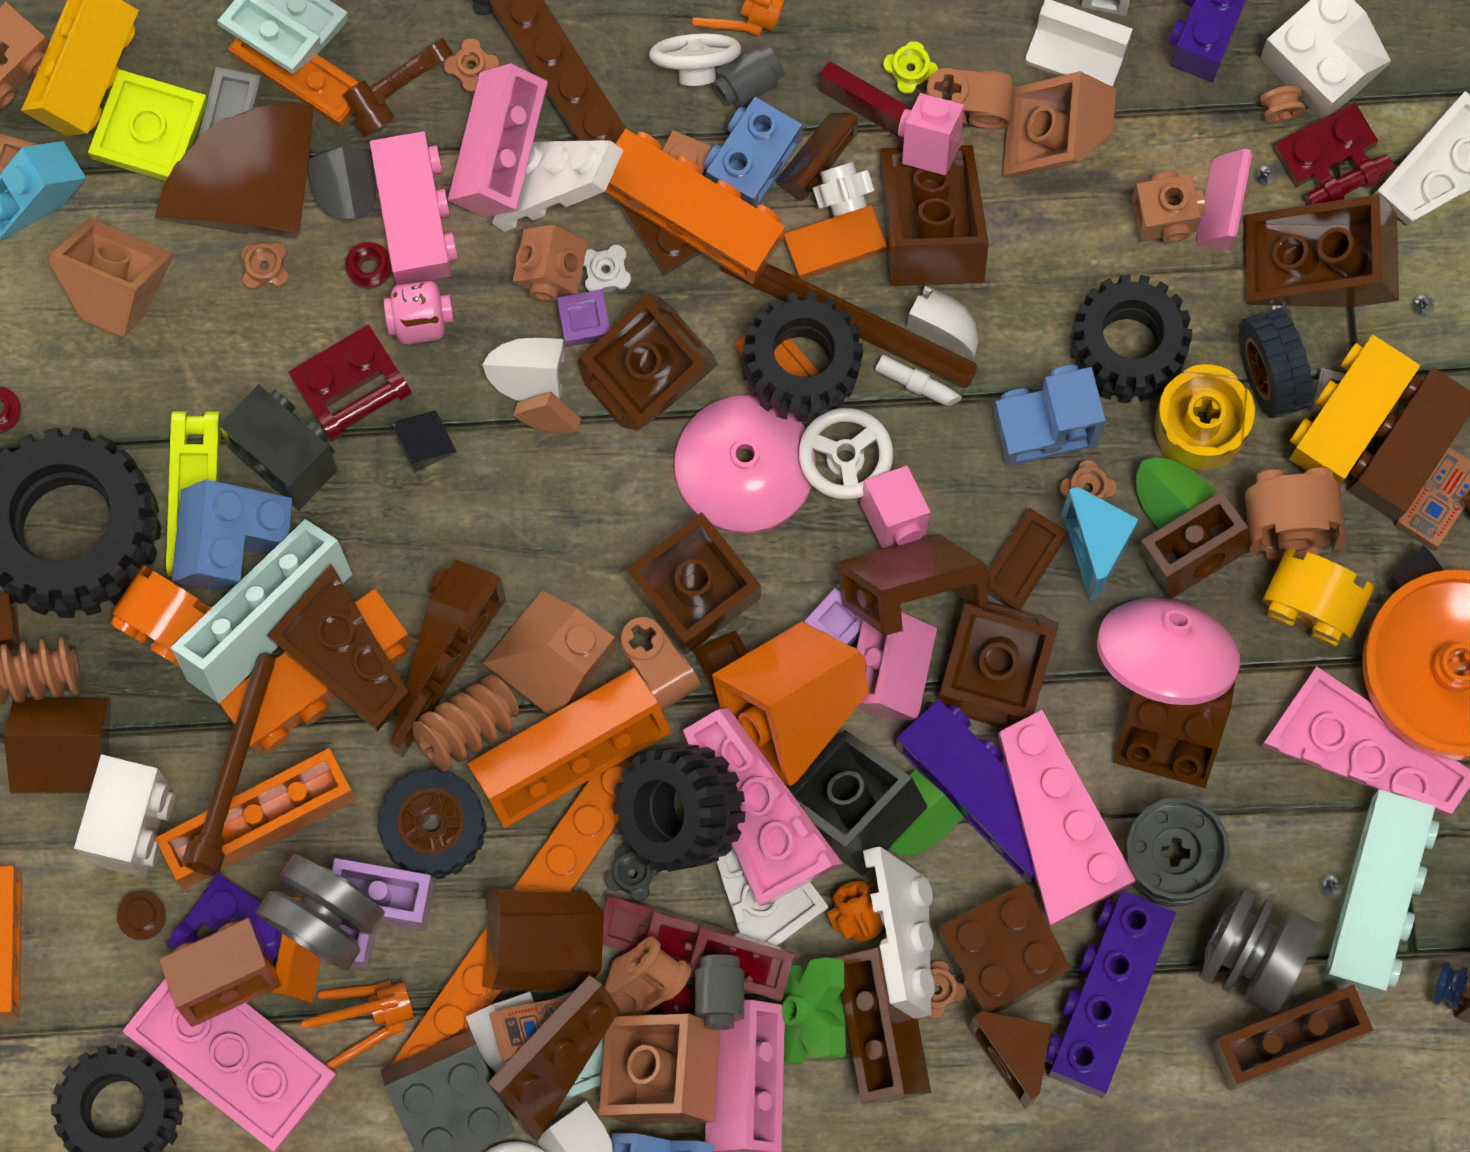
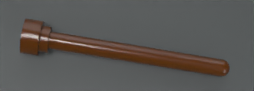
(205, 852)

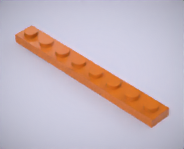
(555, 868)

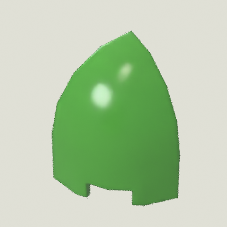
(1169, 489)
(933, 822)

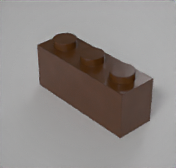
(1411, 443)
(1291, 1037)
(882, 1038)

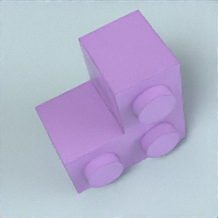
(400, 893)

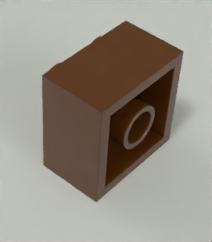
(693, 583)
(1003, 951)

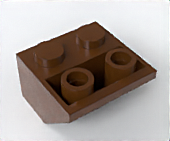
(1173, 738)

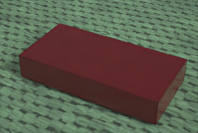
(861, 97)

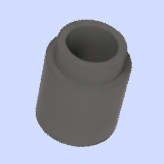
(748, 76)
(719, 991)

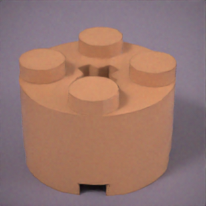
(1294, 513)

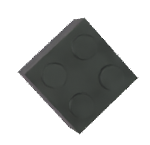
(279, 446)
(857, 799)
(447, 1098)

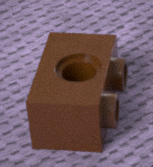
(1196, 545)

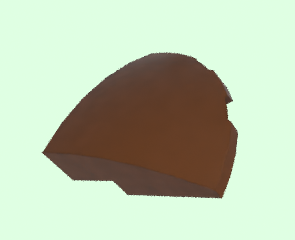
(244, 173)

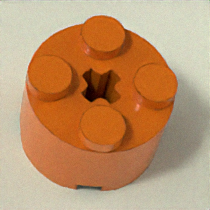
(158, 611)

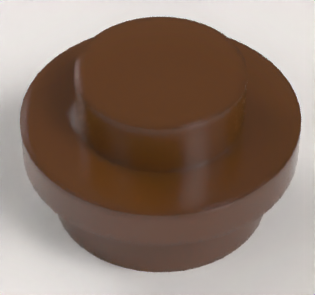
(141, 915)

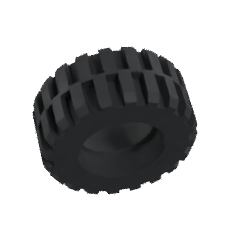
(119, 554)

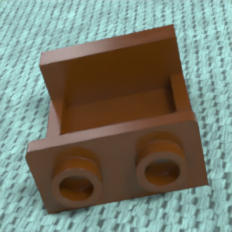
(882, 580)

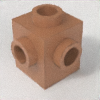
(1168, 207)
(550, 262)

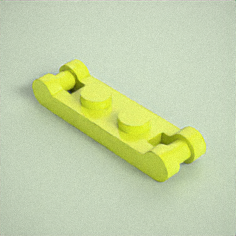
(190, 464)

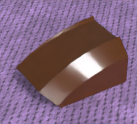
(645, 363)
(998, 663)
(542, 939)

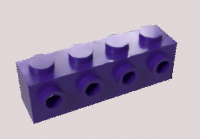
(1205, 36)
(1111, 993)

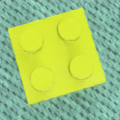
(147, 125)

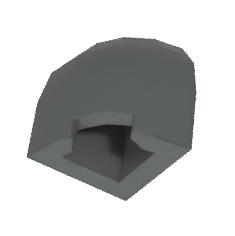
(343, 182)

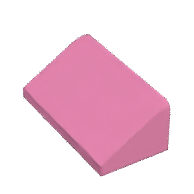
(1224, 200)

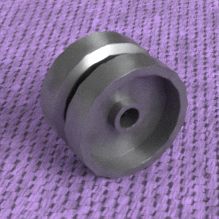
(323, 907)

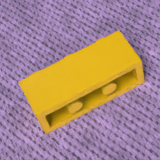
(80, 64)
(1353, 408)

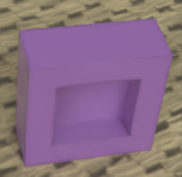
(583, 317)

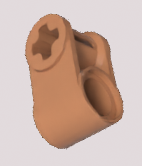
(983, 94)
(662, 667)
(645, 978)

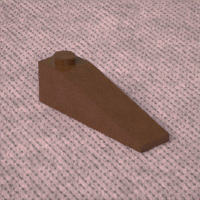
(455, 620)

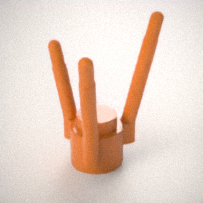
(760, 15)
(387, 1004)

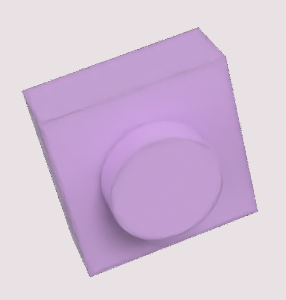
(835, 619)

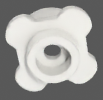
(617, 276)

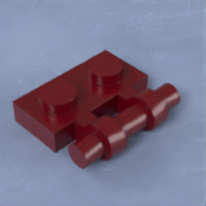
(1327, 145)

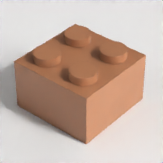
(659, 1070)

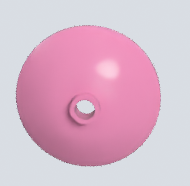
(737, 493)
(1168, 651)

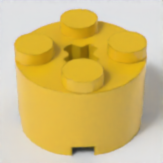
(1228, 409)
(1317, 596)

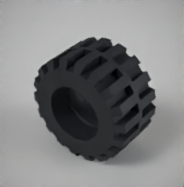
(1139, 303)
(811, 321)
(649, 812)
(94, 1074)

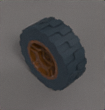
(1275, 363)
(410, 806)

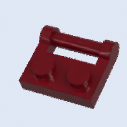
(342, 371)

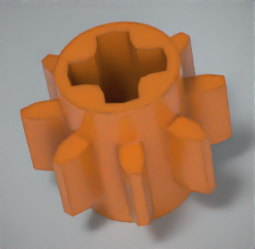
(855, 913)

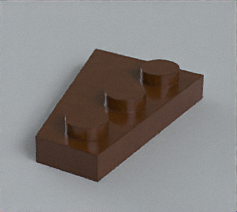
(340, 651)
(553, 1058)

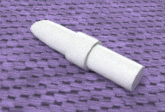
(917, 381)

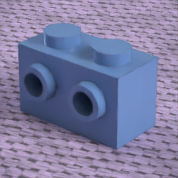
(754, 151)

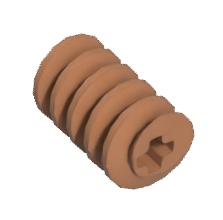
(39, 671)
(465, 720)

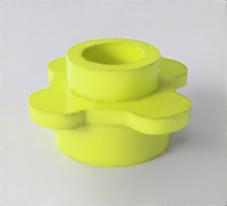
(913, 54)

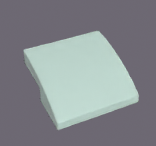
(285, 29)

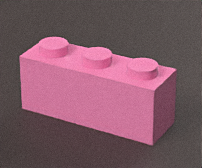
(497, 140)
(413, 208)
(750, 1083)

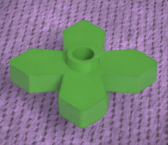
(814, 1012)

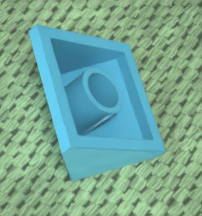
(1097, 537)

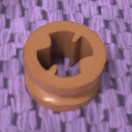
(1283, 104)

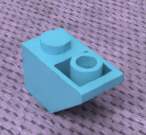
(36, 184)

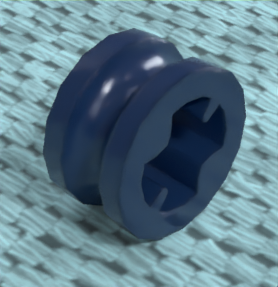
(1450, 985)

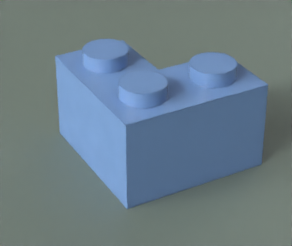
(1050, 421)
(219, 524)

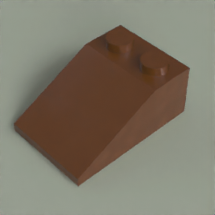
(934, 221)
(1323, 254)

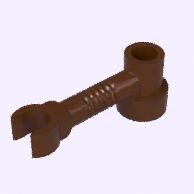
(369, 102)

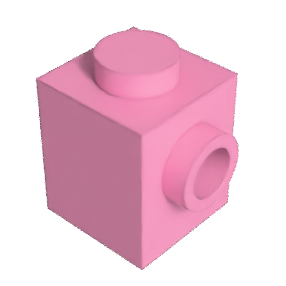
(931, 133)
(895, 507)

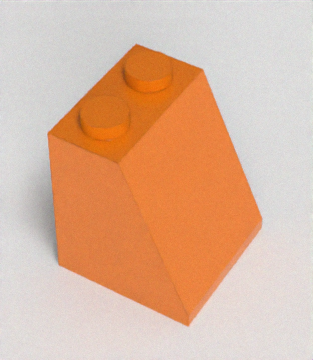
(794, 695)

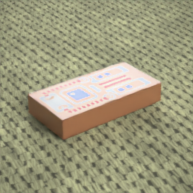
(1438, 501)
(517, 1024)

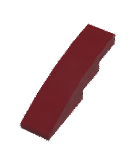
(690, 939)

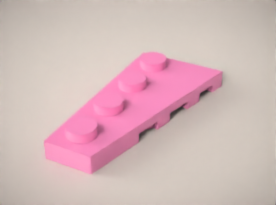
(1347, 737)
(1065, 834)
(778, 839)

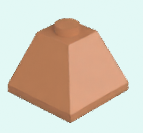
(1057, 122)
(109, 275)
(551, 653)

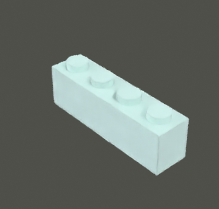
(233, 633)
(1380, 893)

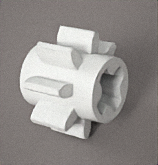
(843, 189)

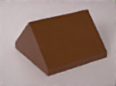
(56, 744)
(1015, 1049)

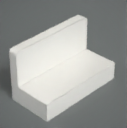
(1076, 42)

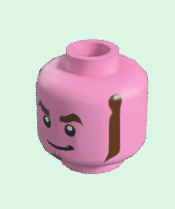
(417, 312)

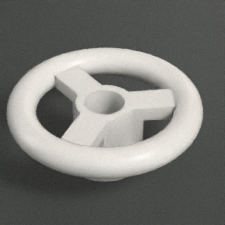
(695, 56)
(844, 470)

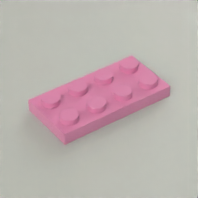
(236, 1064)

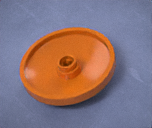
(1421, 663)

